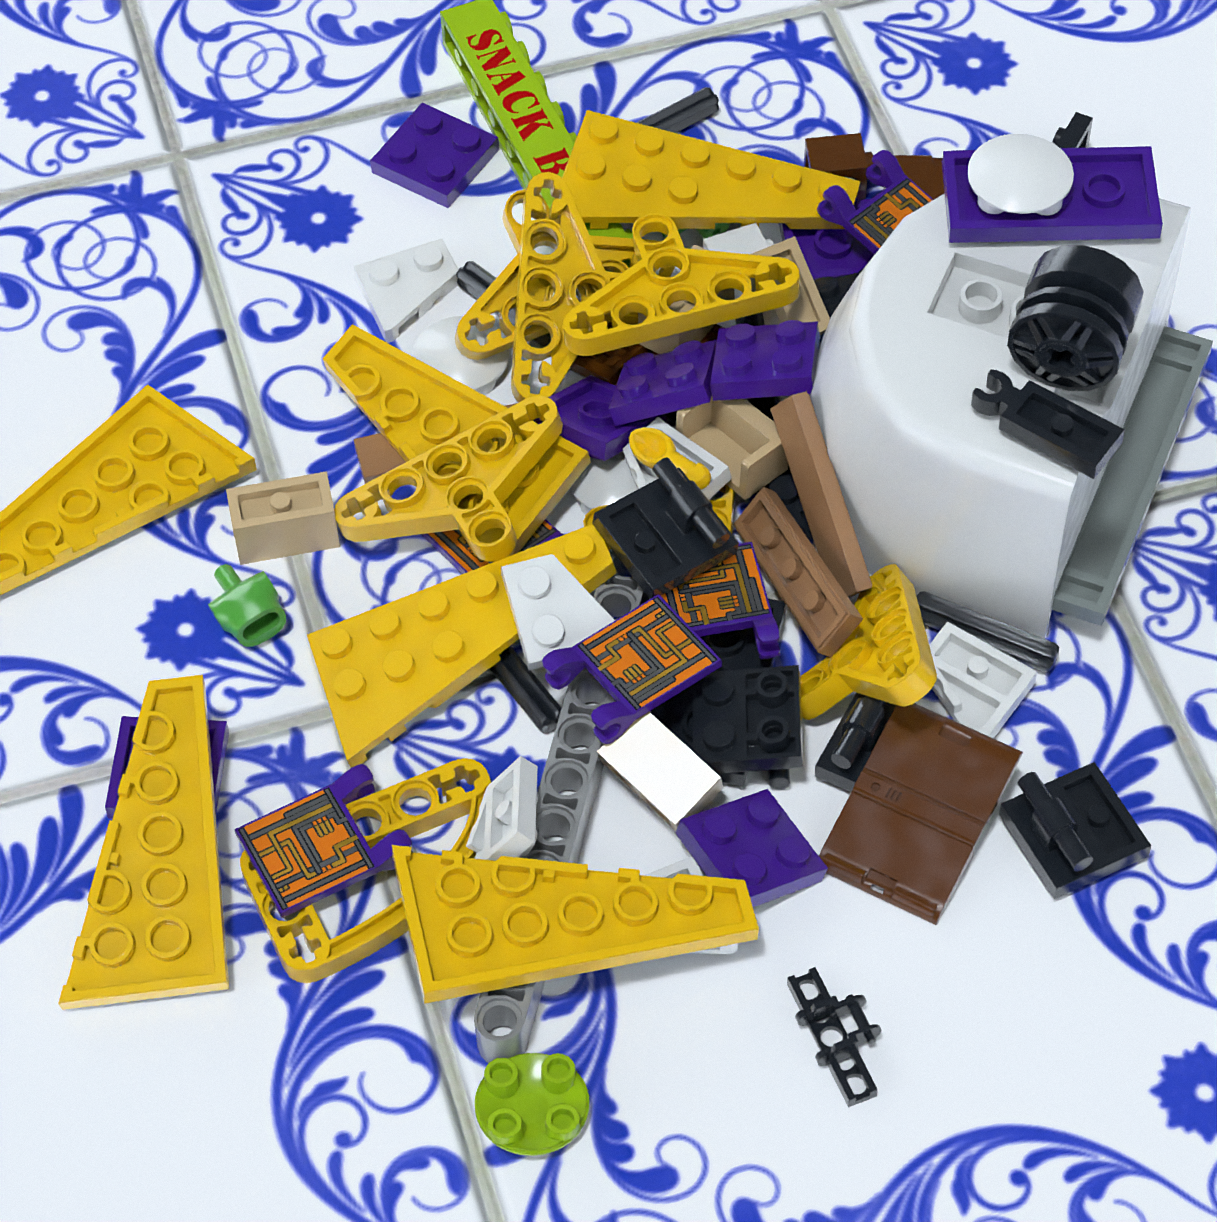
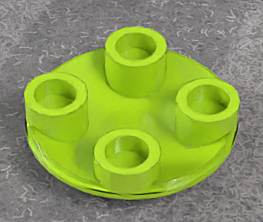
(531, 1103)

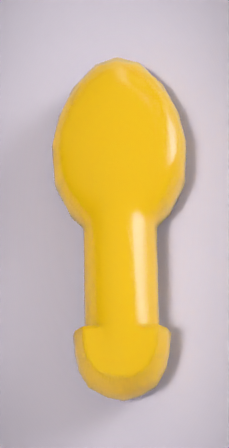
(652, 445)

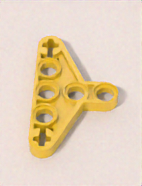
(566, 269)
(699, 281)
(502, 293)
(436, 497)
(882, 657)

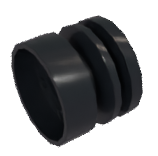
(1075, 318)

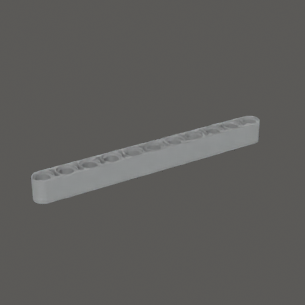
(560, 816)

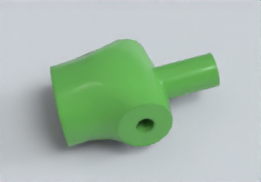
(247, 607)

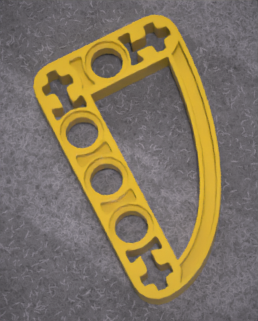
(391, 922)

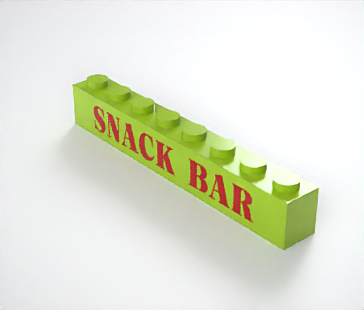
(511, 96)

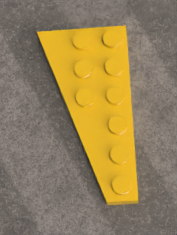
(637, 169)
(424, 407)
(115, 481)
(431, 644)
(157, 881)
(541, 920)

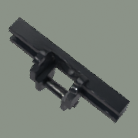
(826, 1006)

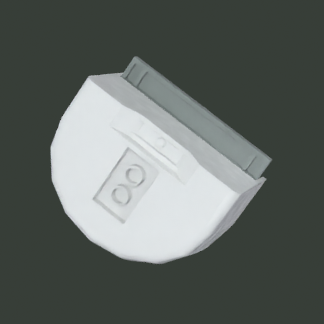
(940, 482)

